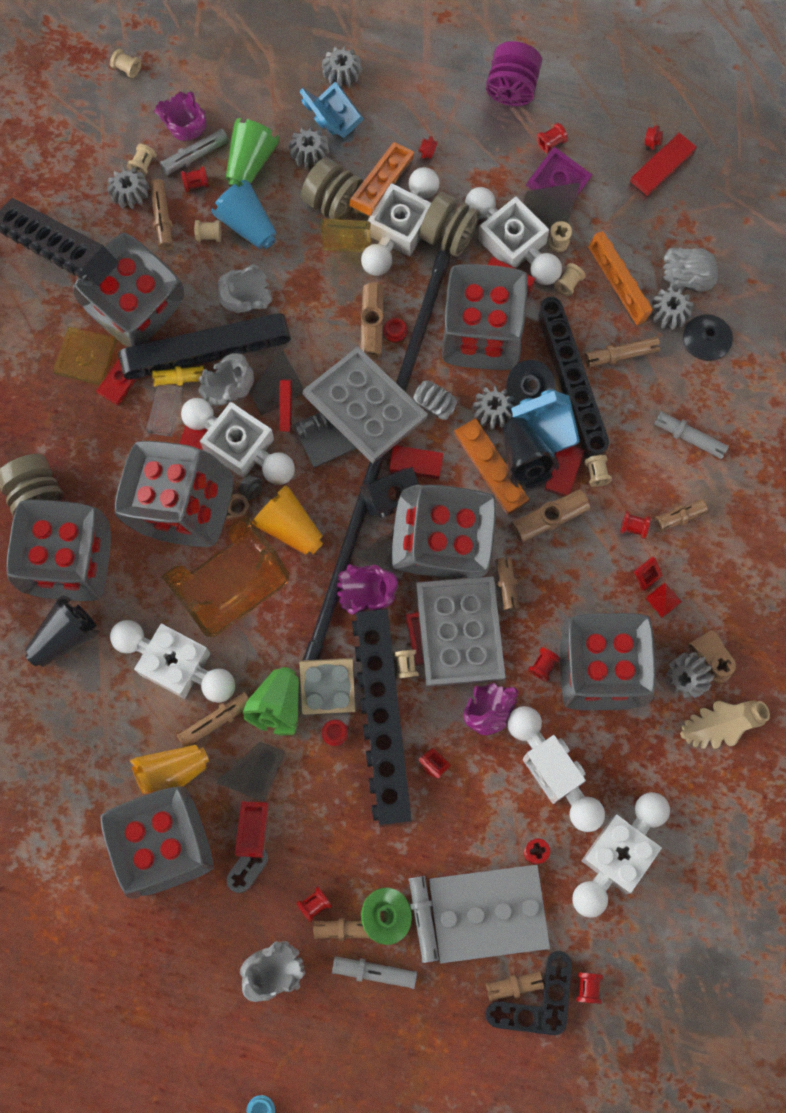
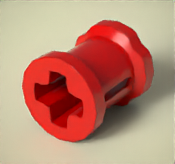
(552, 137)
(195, 179)
(635, 524)
(544, 664)
(540, 844)
(313, 904)
(589, 988)

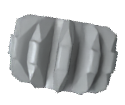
(342, 66)
(308, 147)
(128, 188)
(662, 308)
(435, 400)
(484, 410)
(690, 675)

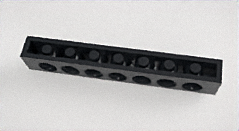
(56, 242)
(377, 623)

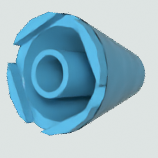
(245, 215)

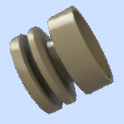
(330, 189)
(447, 223)
(28, 479)

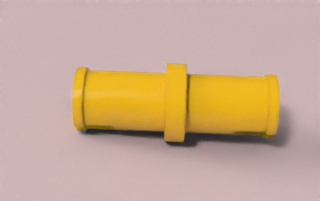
(177, 376)

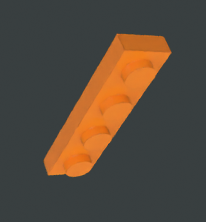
(379, 179)
(620, 278)
(490, 466)

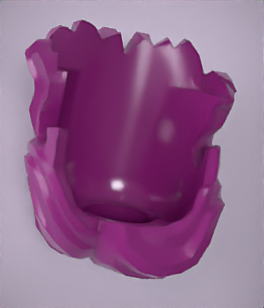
(182, 116)
(366, 588)
(490, 709)

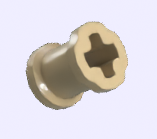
(125, 63)
(142, 159)
(208, 231)
(559, 236)
(569, 279)
(598, 471)
(405, 664)

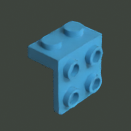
(333, 110)
(550, 418)

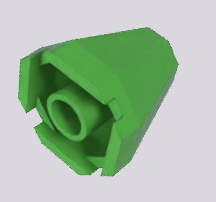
(275, 703)

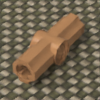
(372, 309)
(564, 508)

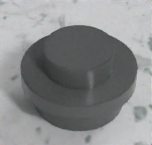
(251, 487)

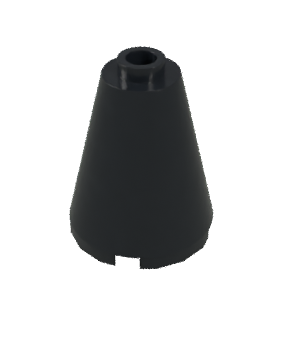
(527, 455)
(60, 633)

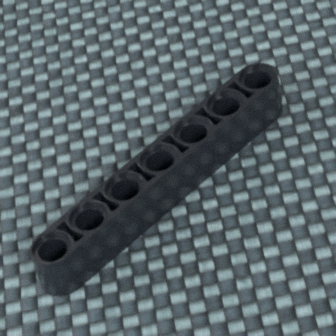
(204, 345)
(572, 366)

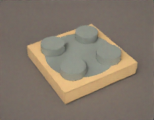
(327, 686)

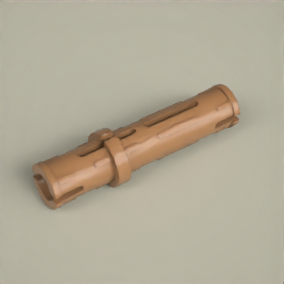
(162, 222)
(620, 352)
(214, 720)

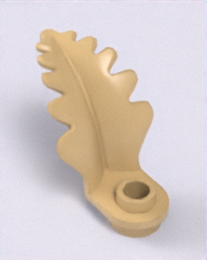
(724, 723)

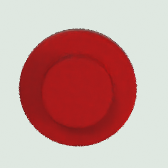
(653, 137)
(427, 147)
(395, 330)
(334, 732)

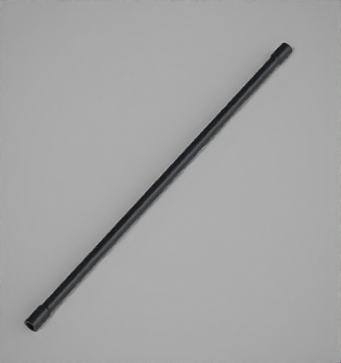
(316, 645)

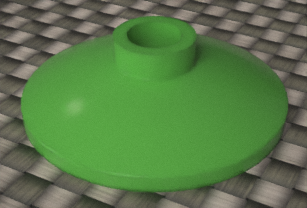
(396, 913)

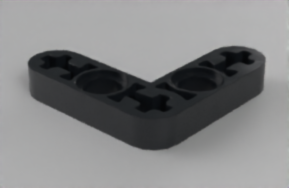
(539, 1013)

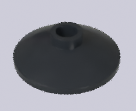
(704, 346)
(521, 375)

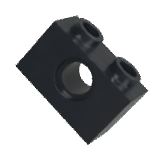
(376, 492)

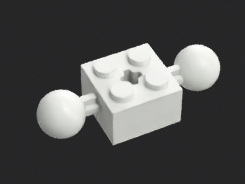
(399, 220)
(514, 235)
(237, 425)
(177, 678)
(555, 769)
(591, 896)

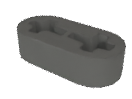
(250, 877)

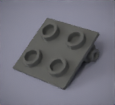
(322, 439)

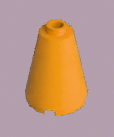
(289, 522)
(168, 768)

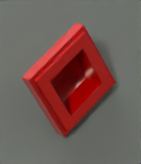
(648, 573)
(663, 600)
(434, 763)

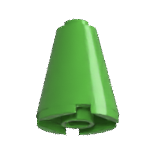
(249, 151)

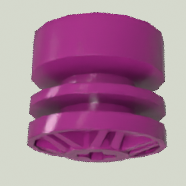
(514, 73)

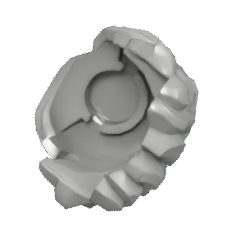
(690, 269)
(244, 290)
(229, 382)
(271, 972)

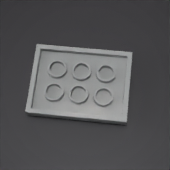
(365, 404)
(460, 631)
(489, 913)

